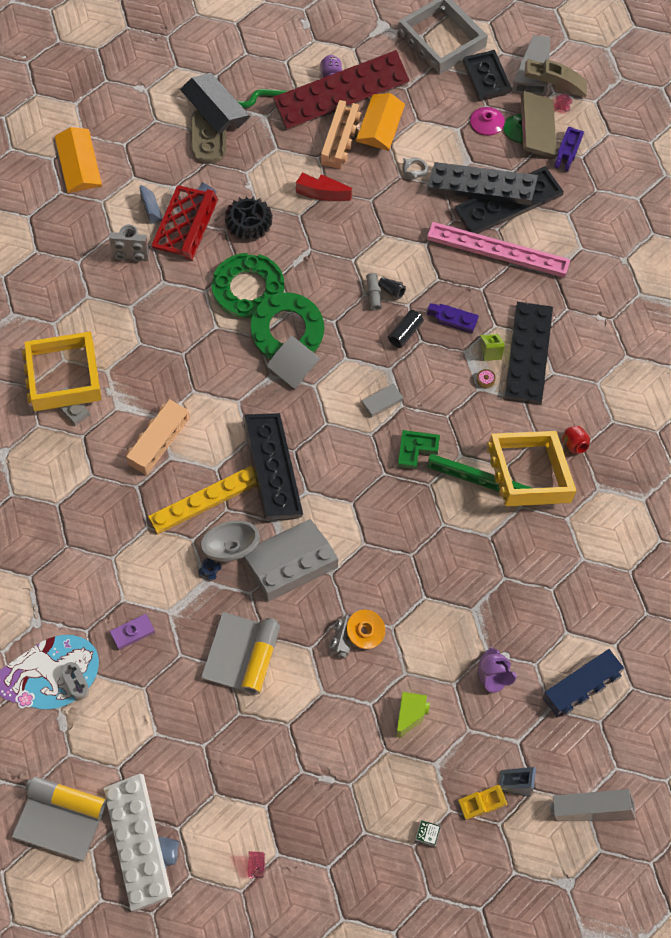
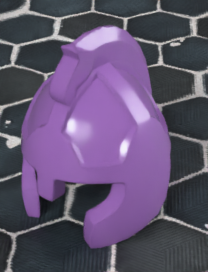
(495, 671)

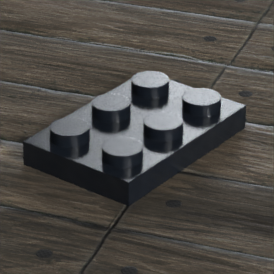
(487, 74)

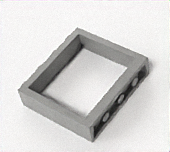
(459, 17)

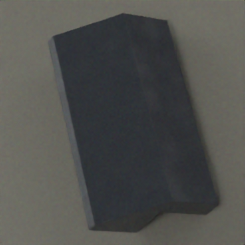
(214, 102)

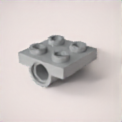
(129, 244)

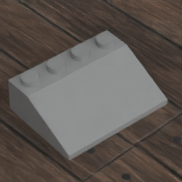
(291, 559)

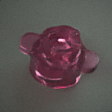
(563, 102)

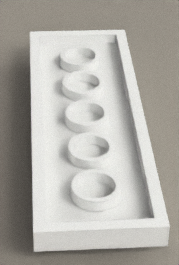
(137, 843)

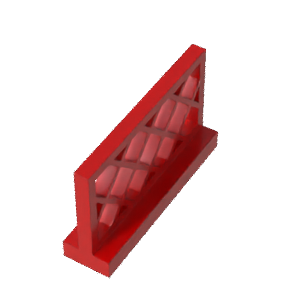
(198, 226)

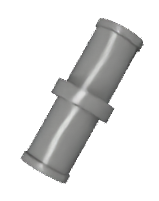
(373, 291)

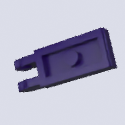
(569, 147)

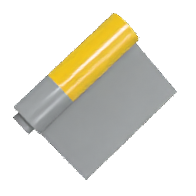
(241, 653)
(59, 818)

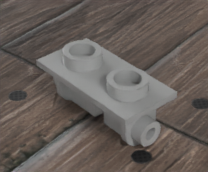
(339, 643)

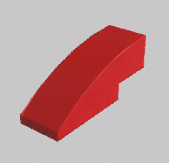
(323, 188)

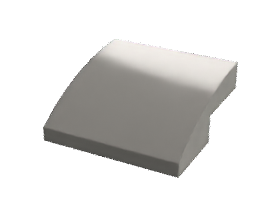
(293, 362)

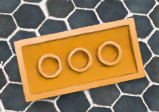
(381, 121)
(77, 159)

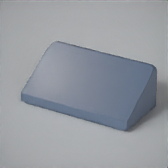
(150, 205)

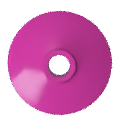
(487, 121)

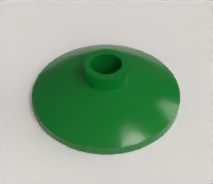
(513, 128)

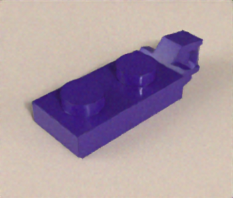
(453, 317)

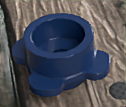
(208, 563)

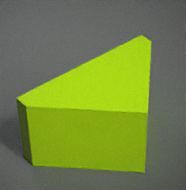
(492, 347)

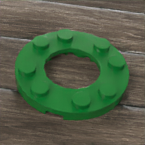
(245, 263)
(290, 303)

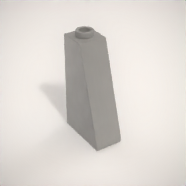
(538, 51)
(594, 806)

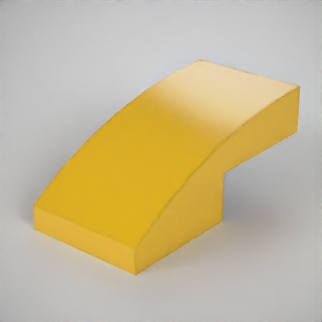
(483, 802)

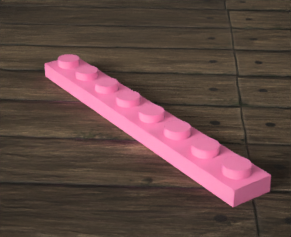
(498, 249)

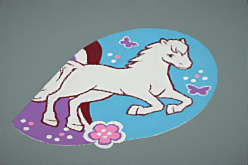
(37, 676)

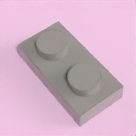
(75, 413)

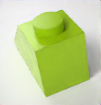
(412, 712)

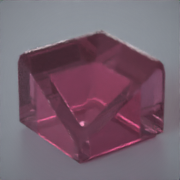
(256, 864)

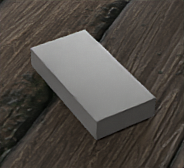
(382, 400)

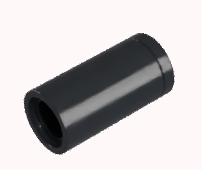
(405, 328)

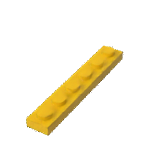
(203, 500)

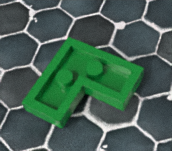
(414, 443)

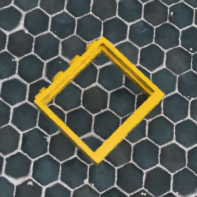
(64, 397)
(535, 496)

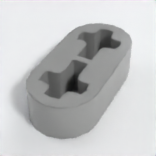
(71, 682)

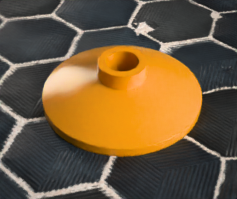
(372, 623)

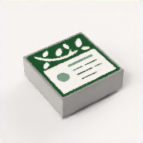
(428, 833)

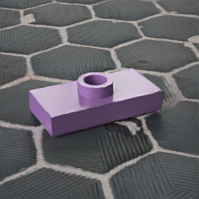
(132, 631)

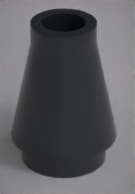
(392, 287)

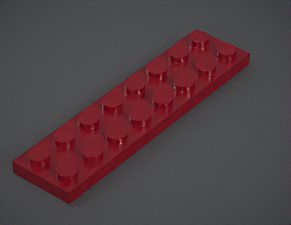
(348, 85)

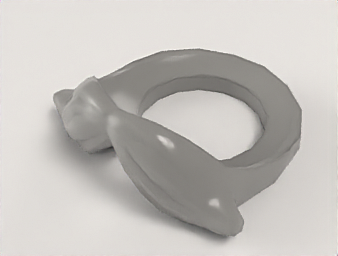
(414, 174)

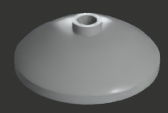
(230, 541)

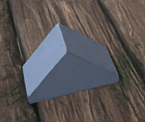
(518, 780)

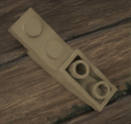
(557, 74)

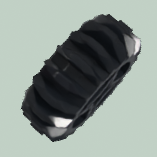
(251, 224)

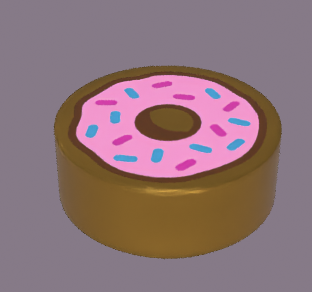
(486, 378)

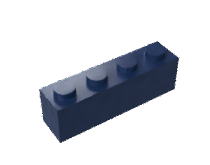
(582, 683)

